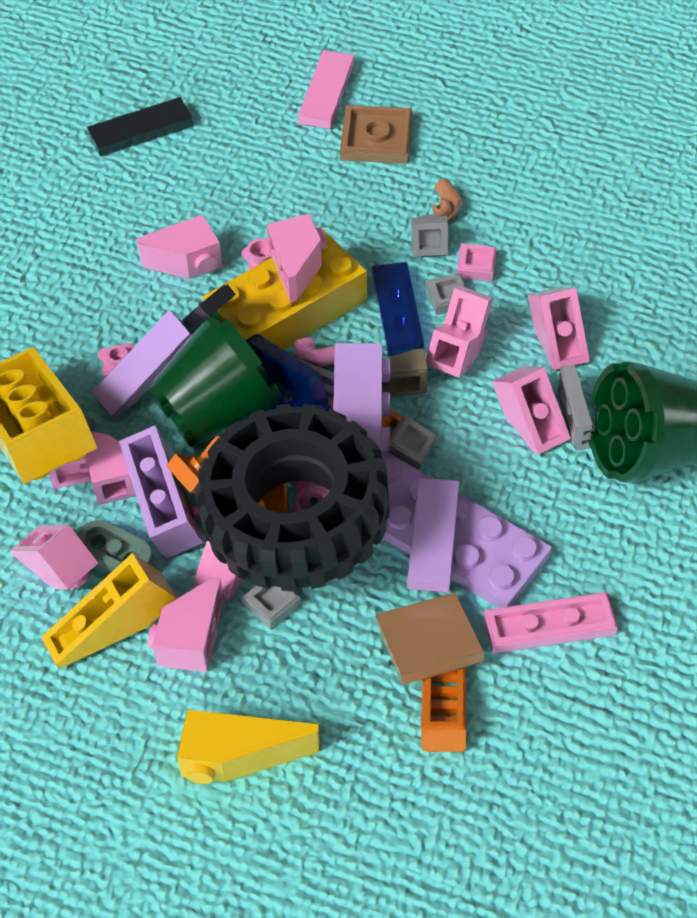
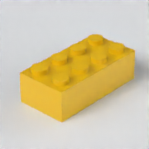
(265, 309)
(39, 418)

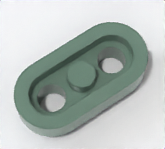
(117, 546)

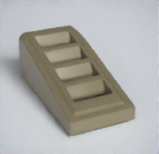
(407, 374)

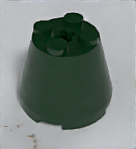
(213, 383)
(643, 422)

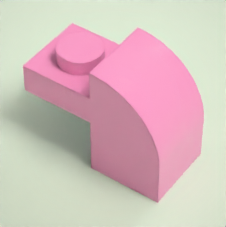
(463, 333)
(101, 466)

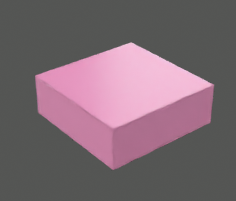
(477, 262)

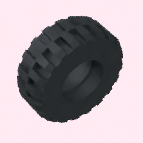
(302, 545)

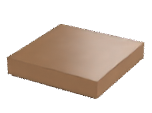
(376, 134)
(429, 638)

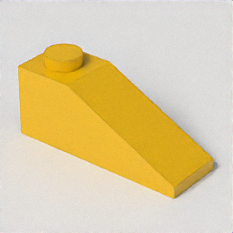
(110, 612)
(234, 746)

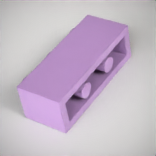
(358, 388)
(160, 493)

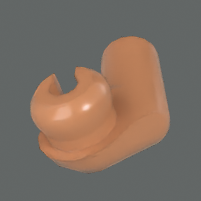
(450, 200)

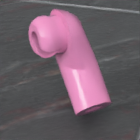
(320, 357)

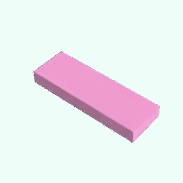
(326, 89)
(550, 622)

